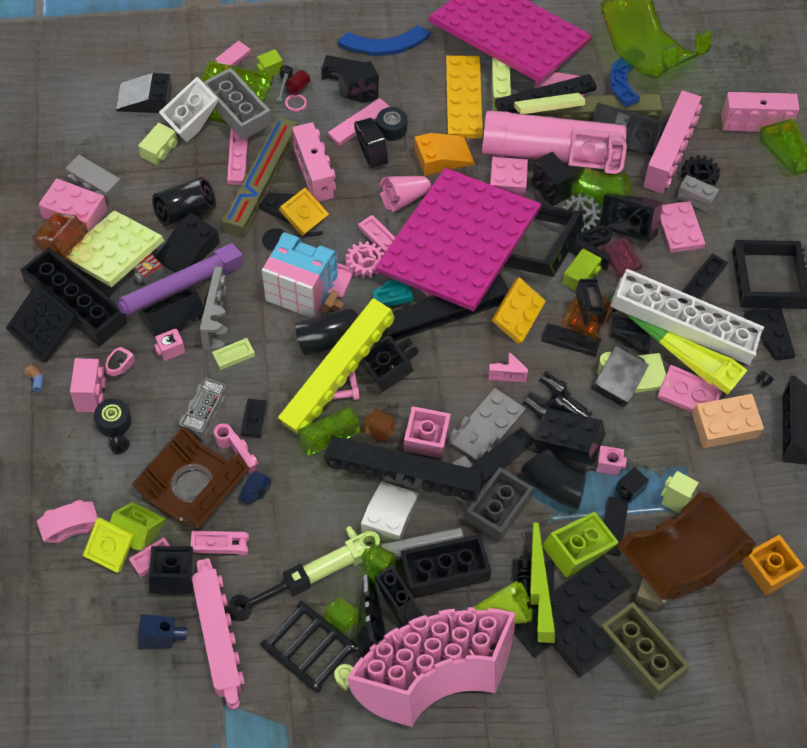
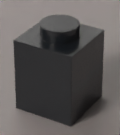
(632, 485)

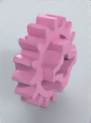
(364, 258)

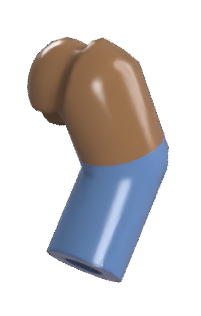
(37, 375)

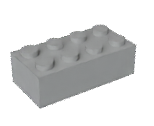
(238, 104)

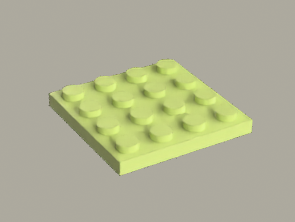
(113, 248)

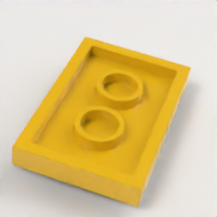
(518, 310)

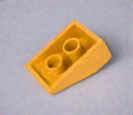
(441, 151)

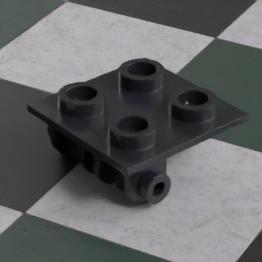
(522, 573)

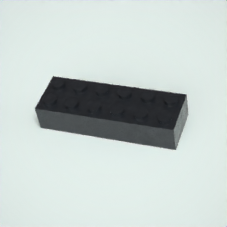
(96, 312)

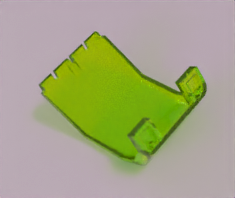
(643, 43)

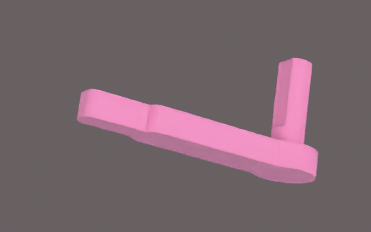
(353, 392)

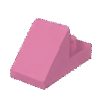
(513, 372)

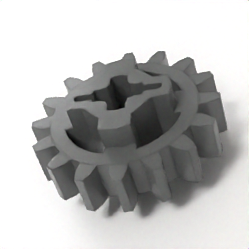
(589, 212)

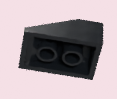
(145, 94)
(632, 216)
(188, 243)

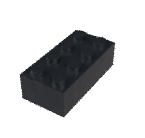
(445, 565)

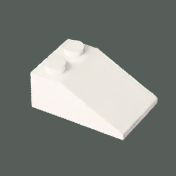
(190, 109)
(389, 512)

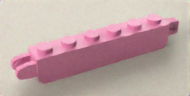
(217, 639)

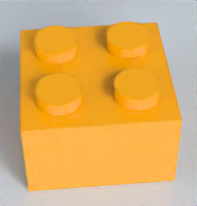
(773, 565)

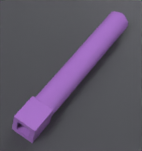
(226, 257)

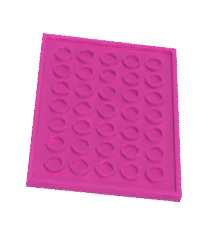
(513, 33)
(458, 239)

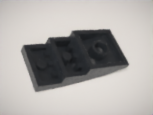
(641, 131)

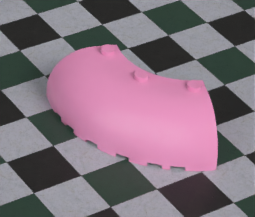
(432, 661)

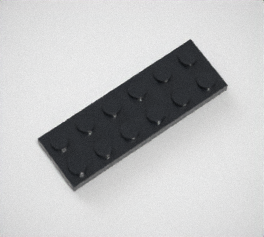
(580, 595)

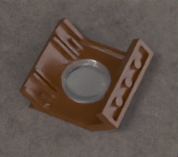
(188, 479)

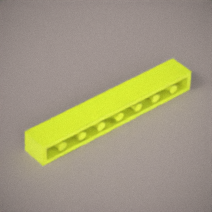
(337, 366)

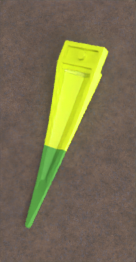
(709, 365)

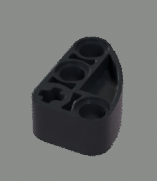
(371, 142)

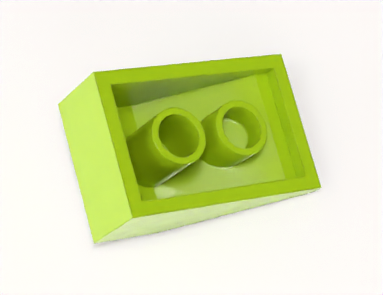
(579, 544)

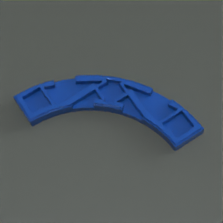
(387, 46)
(619, 83)

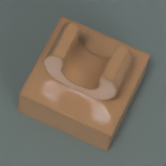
(331, 303)

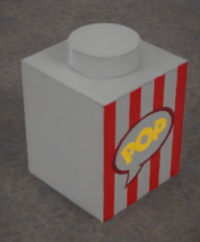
(148, 270)

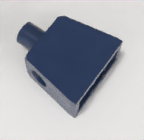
(159, 632)

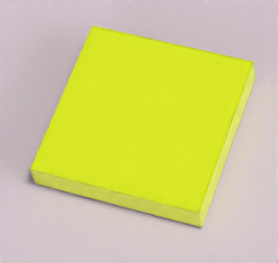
(108, 545)

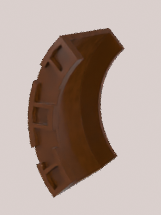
(689, 549)

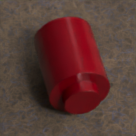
(297, 82)

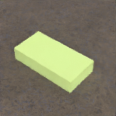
(233, 354)

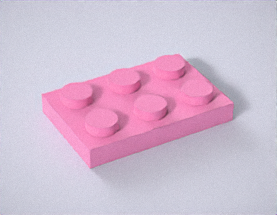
(681, 227)

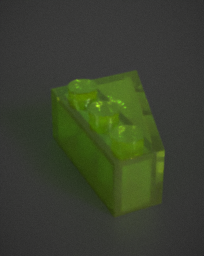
(786, 144)

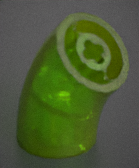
(598, 183)

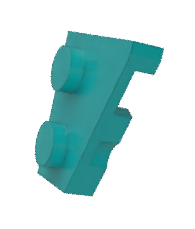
(393, 293)

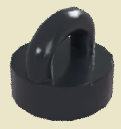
(118, 444)

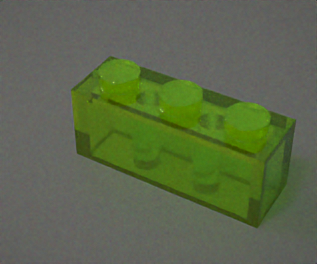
(318, 434)

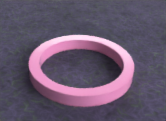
(299, 109)

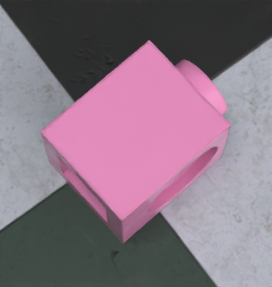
(610, 453)

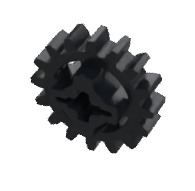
(701, 170)

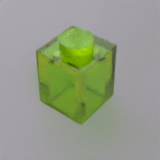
(341, 615)

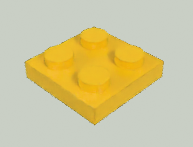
(303, 211)

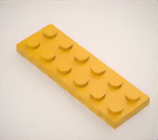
(464, 96)

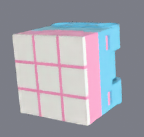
(299, 275)

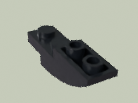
(397, 596)

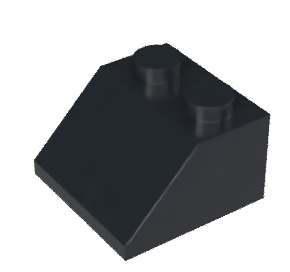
(171, 570)

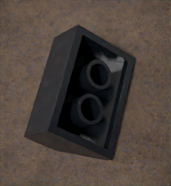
(172, 312)

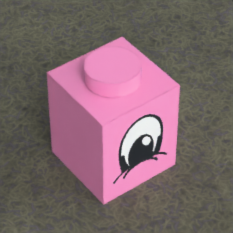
(169, 344)

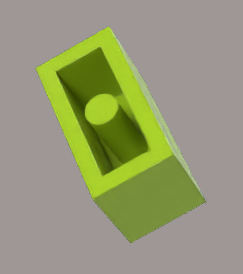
(584, 266)

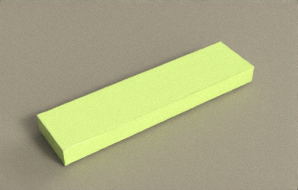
(549, 103)

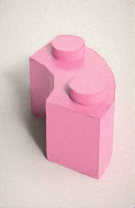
(67, 521)

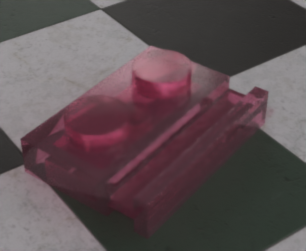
(622, 256)

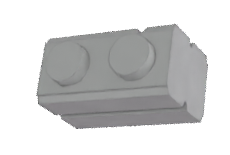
(699, 193)

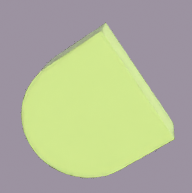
(341, 675)

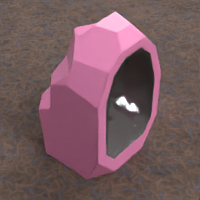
(119, 362)

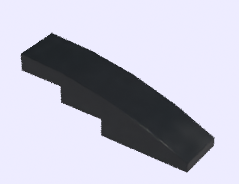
(503, 453)

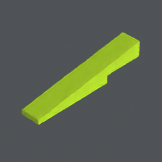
(540, 590)

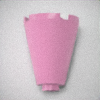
(402, 190)

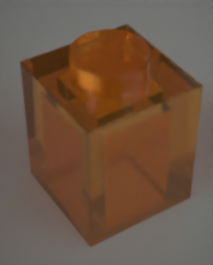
(379, 425)

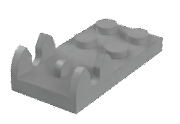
(213, 309)
(486, 425)

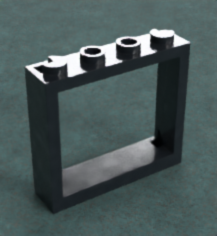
(574, 224)
(785, 300)

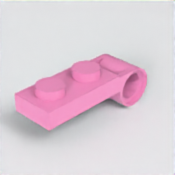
(238, 446)

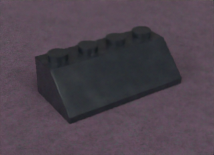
(794, 422)

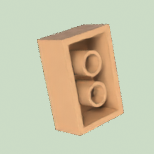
(727, 421)

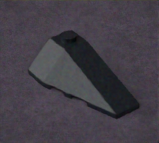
(370, 620)

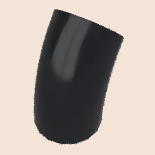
(178, 201)
(323, 331)
(556, 478)

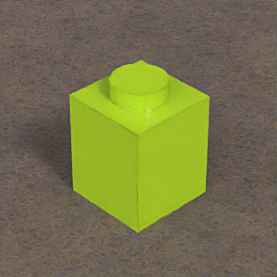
(269, 62)

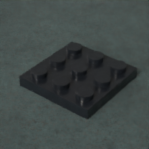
(41, 322)

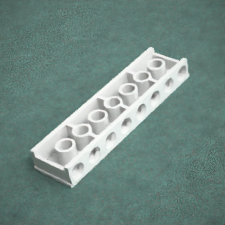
(685, 319)

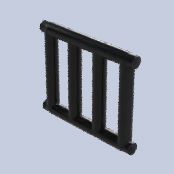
(284, 658)

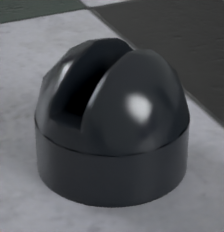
(765, 377)

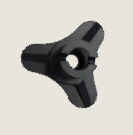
(559, 400)

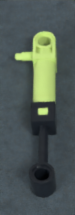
(301, 577)

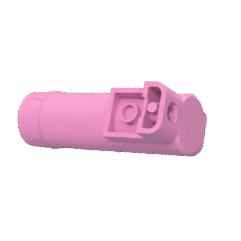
(571, 140)

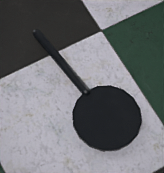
(272, 237)

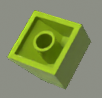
(140, 522)

